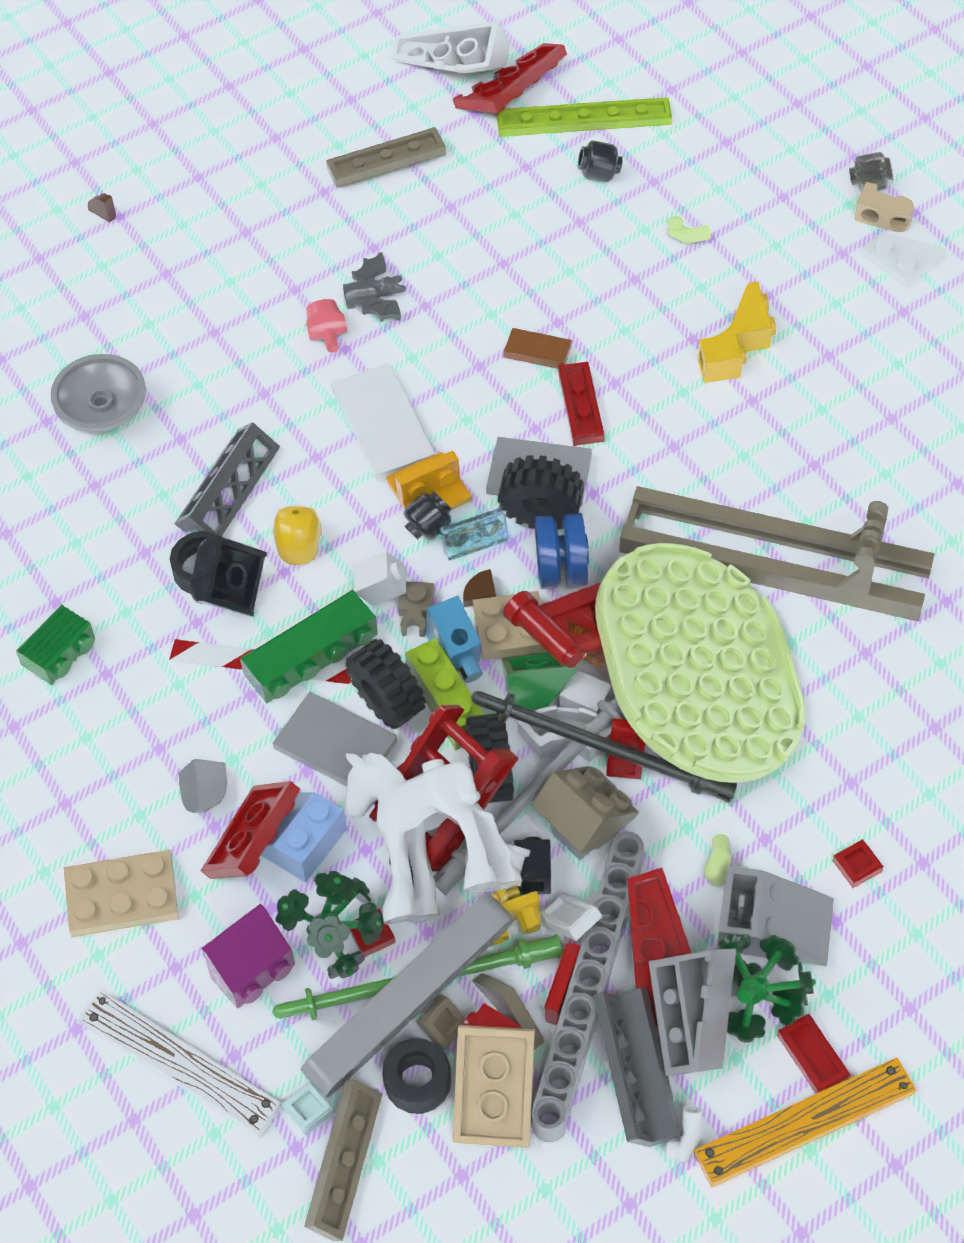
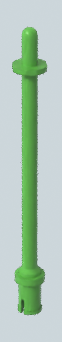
(521, 954)

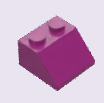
(248, 957)

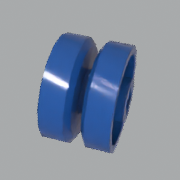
(563, 550)

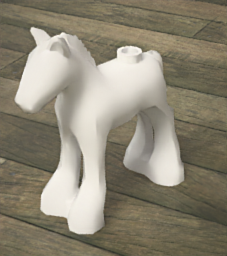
(418, 806)

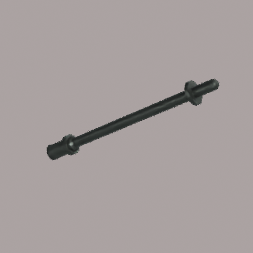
(507, 708)

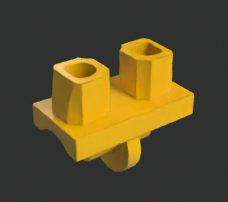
(523, 908)

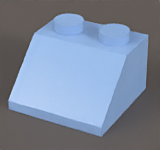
(306, 835)

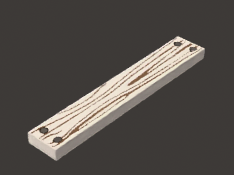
(180, 1063)

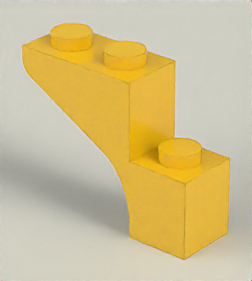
(750, 330)

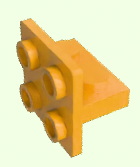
(436, 474)

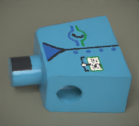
(456, 636)

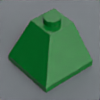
(535, 679)

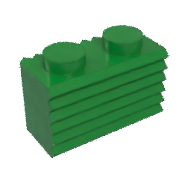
(56, 645)

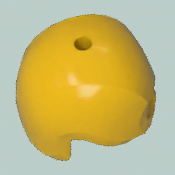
(297, 534)

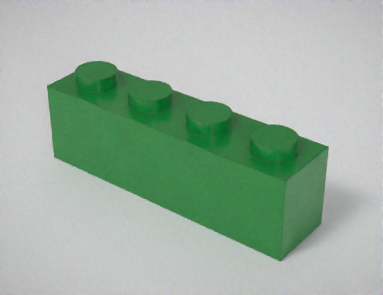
(309, 646)

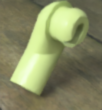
(717, 863)

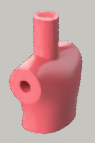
(325, 322)

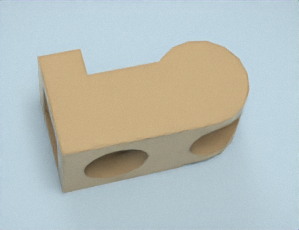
(884, 210)

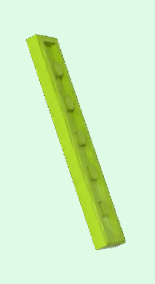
(584, 116)

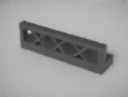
(219, 475)
(637, 1062)

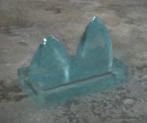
(474, 534)

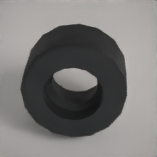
(408, 1054)

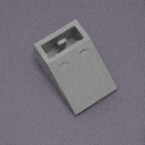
(771, 905)

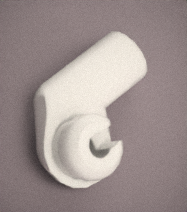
(690, 1137)

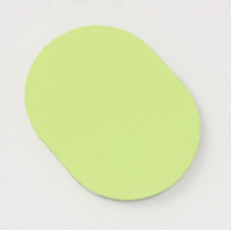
(699, 663)

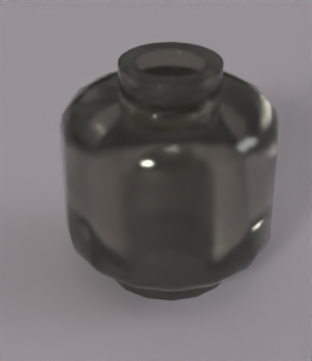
(872, 168)

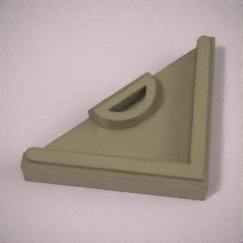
(508, 1003)

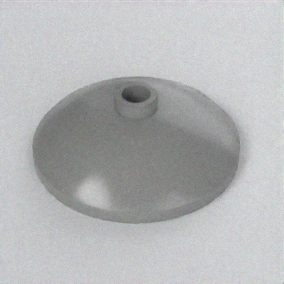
(96, 382)

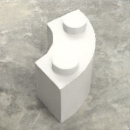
(545, 742)

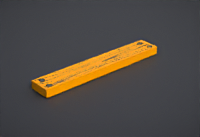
(804, 1122)

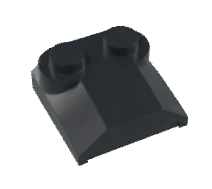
(227, 575)

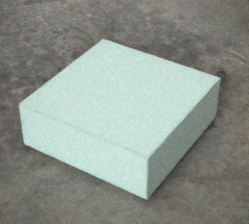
(307, 1108)

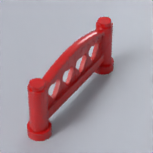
(549, 624)

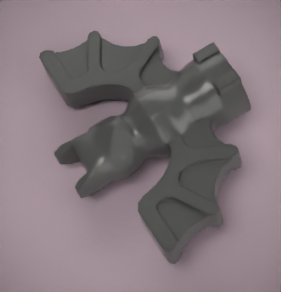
(368, 290)

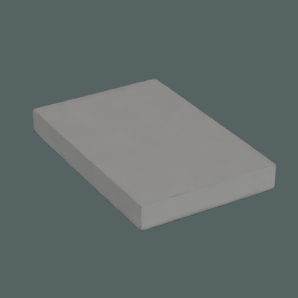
(509, 449)
(323, 734)

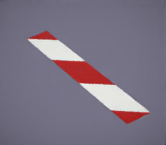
(230, 657)

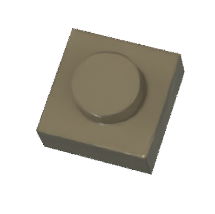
(441, 1021)

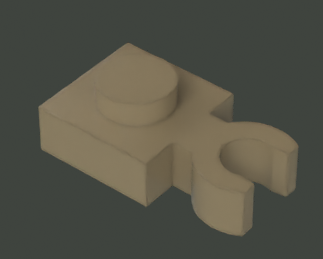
(414, 605)

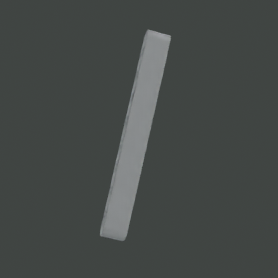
(581, 997)

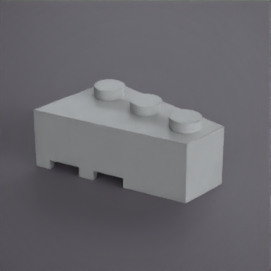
(693, 1008)

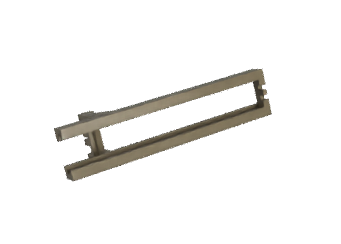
(861, 547)

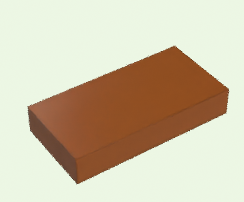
(537, 348)

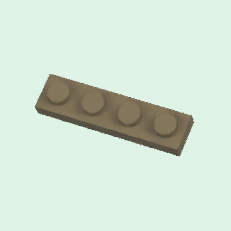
(386, 157)
(343, 1160)

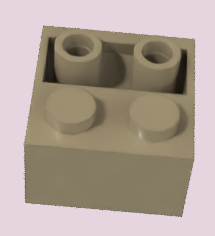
(584, 807)

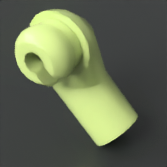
(685, 234)

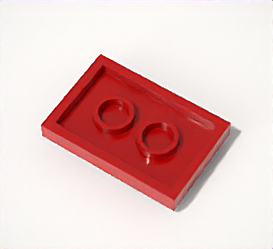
(251, 830)

